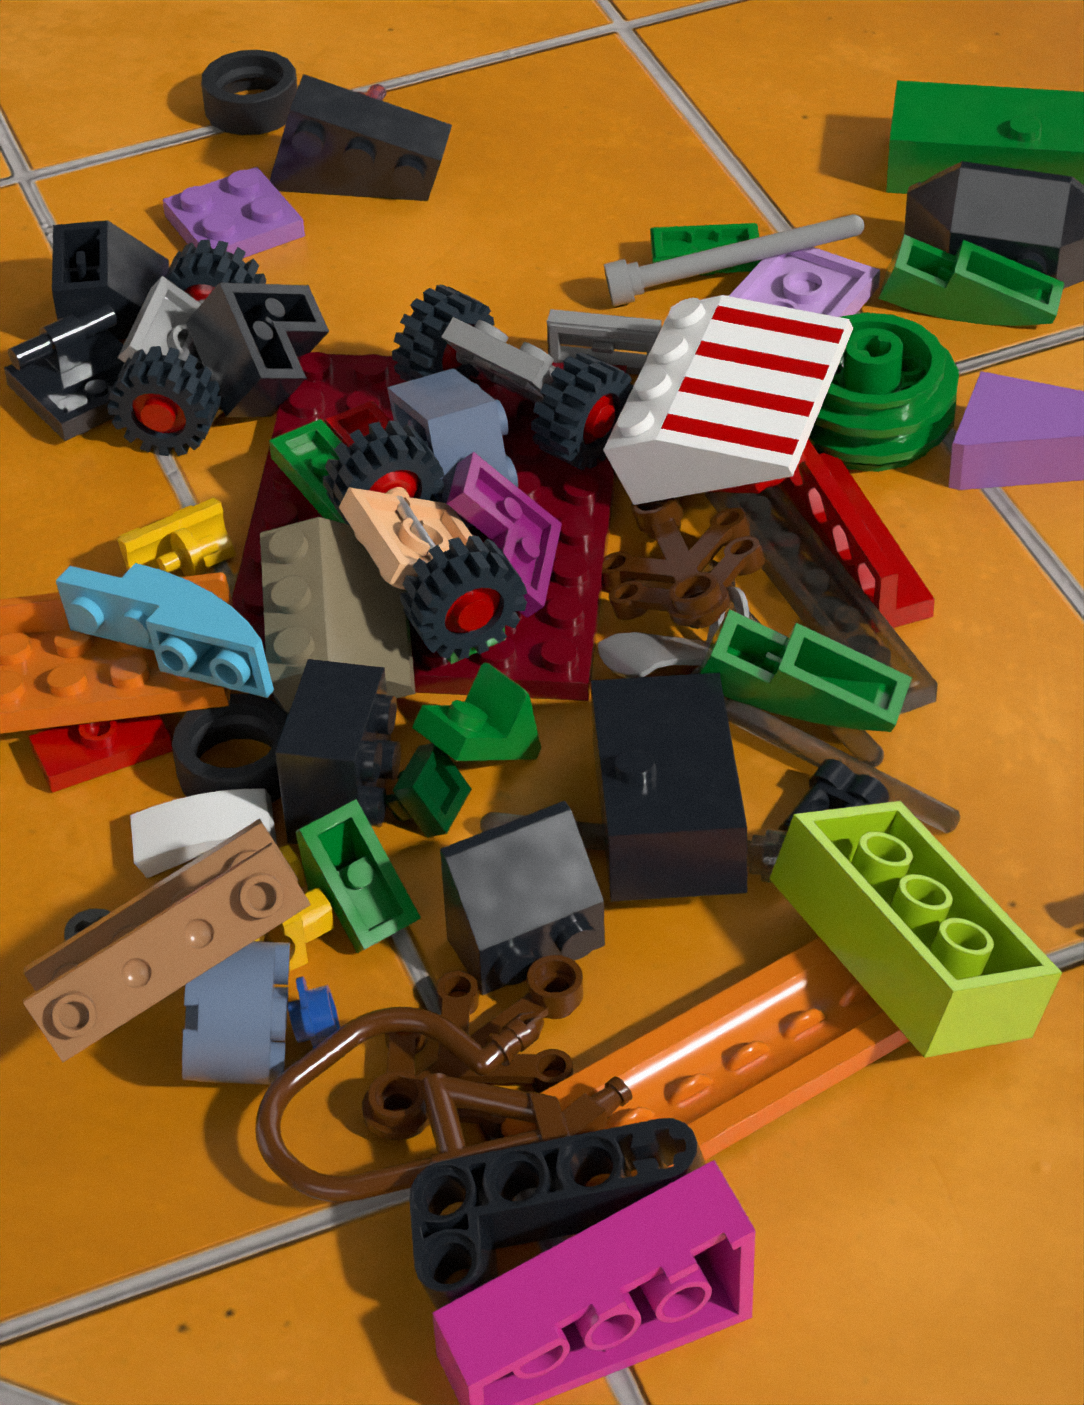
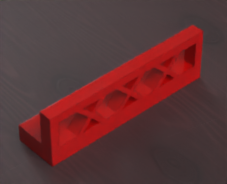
(858, 537)

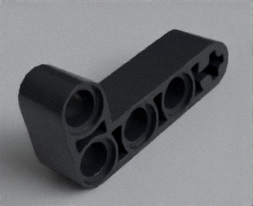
(555, 1209)

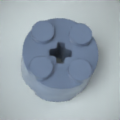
(235, 1017)

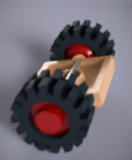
(453, 581)

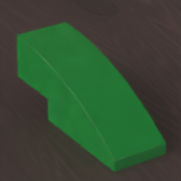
(969, 286)
(804, 676)

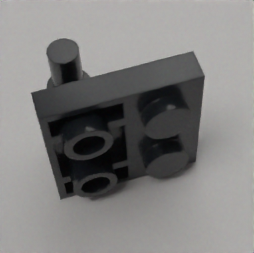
(68, 371)

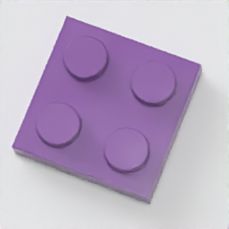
(235, 210)

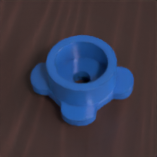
(313, 1014)

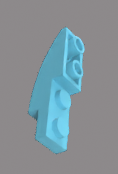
(182, 622)

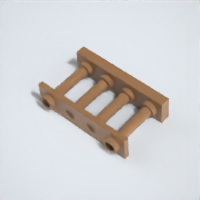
(162, 940)

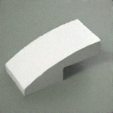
(193, 825)

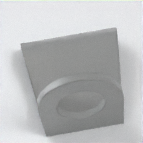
(642, 653)

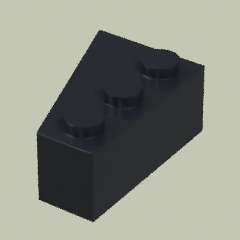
(356, 146)

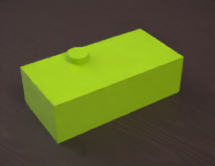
(914, 928)

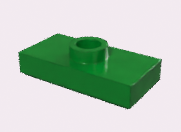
(686, 240)

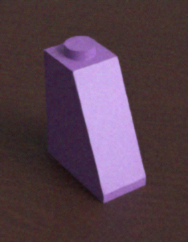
(1018, 435)

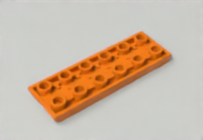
(743, 1053)

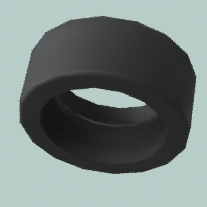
(249, 71)
(244, 718)

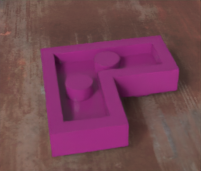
(511, 521)

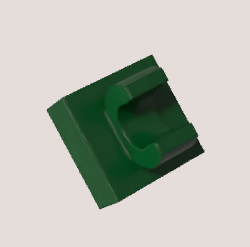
(429, 791)

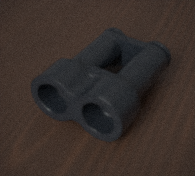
(838, 787)

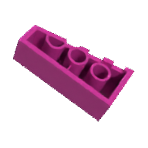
(604, 1297)

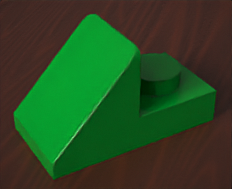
(489, 725)
(355, 875)

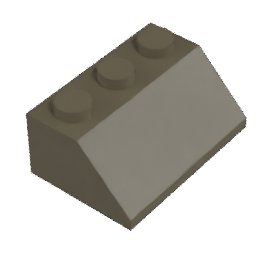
(329, 606)

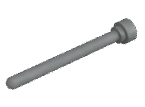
(630, 280)

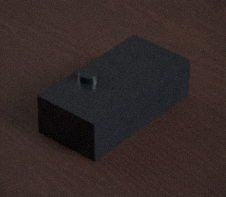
(668, 788)

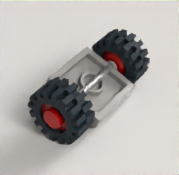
(163, 385)
(573, 404)

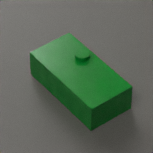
(983, 125)

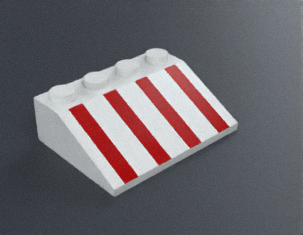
(724, 397)

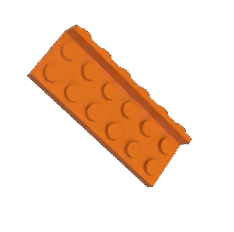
(79, 678)

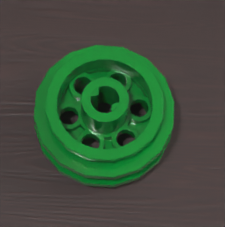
(887, 396)

